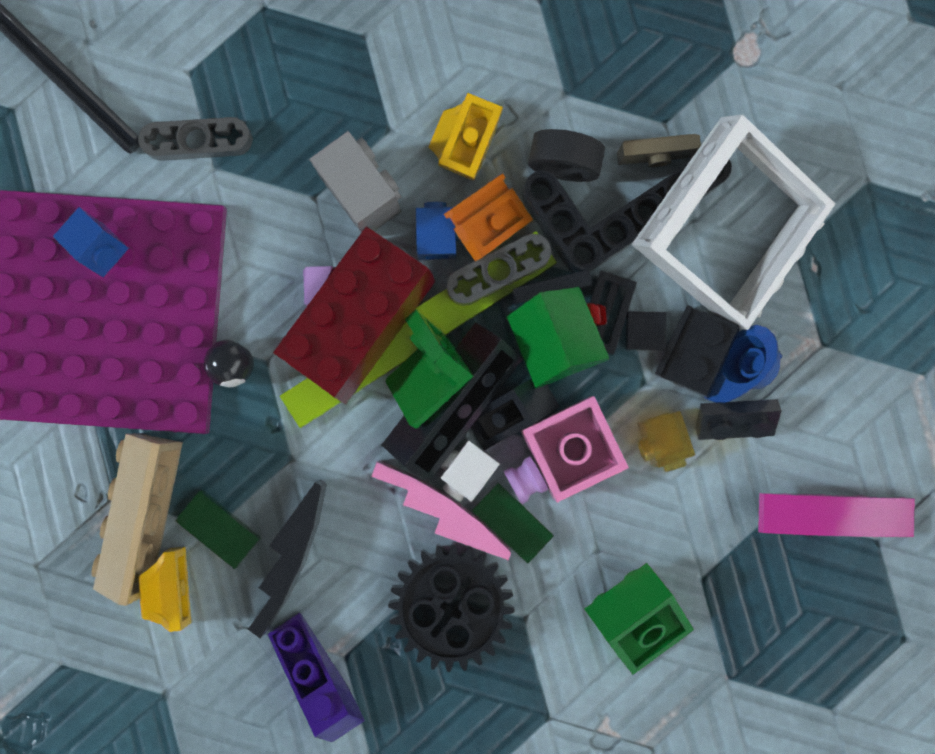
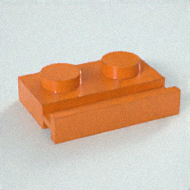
(488, 217)

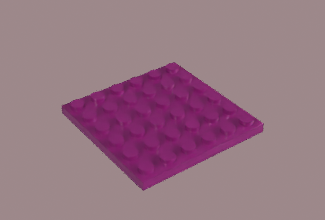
(116, 344)

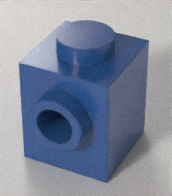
(435, 233)
(90, 242)

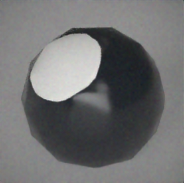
(228, 363)

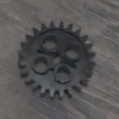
(481, 624)

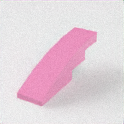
(454, 519)

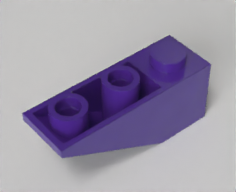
(315, 680)

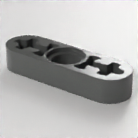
(169, 150)
(520, 249)

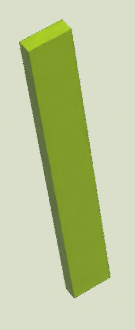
(309, 401)

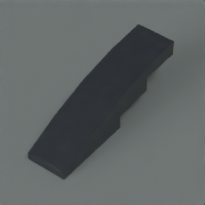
(293, 545)

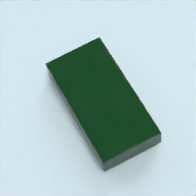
(512, 522)
(218, 529)

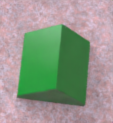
(557, 335)

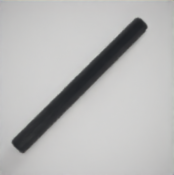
(67, 81)

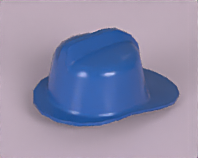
(749, 366)

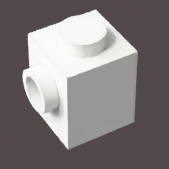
(467, 471)

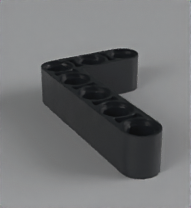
(595, 237)

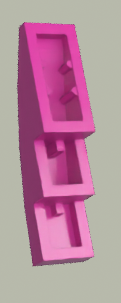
(836, 515)

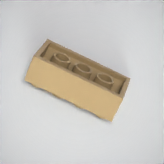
(136, 515)

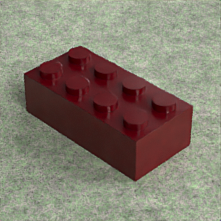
(355, 315)

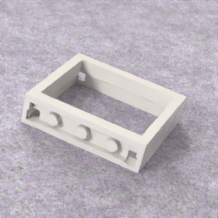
(690, 187)

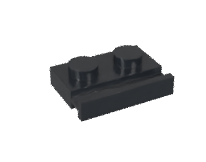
(697, 351)

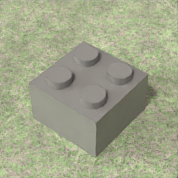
(354, 181)

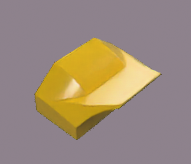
(465, 135)
(166, 591)

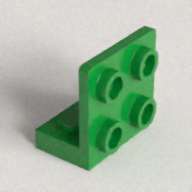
(427, 375)

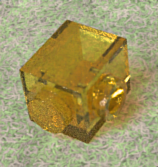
(665, 441)

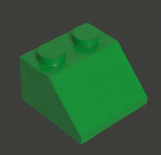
(639, 618)

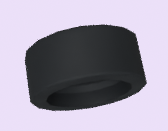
(567, 155)

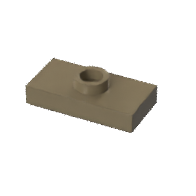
(658, 150)

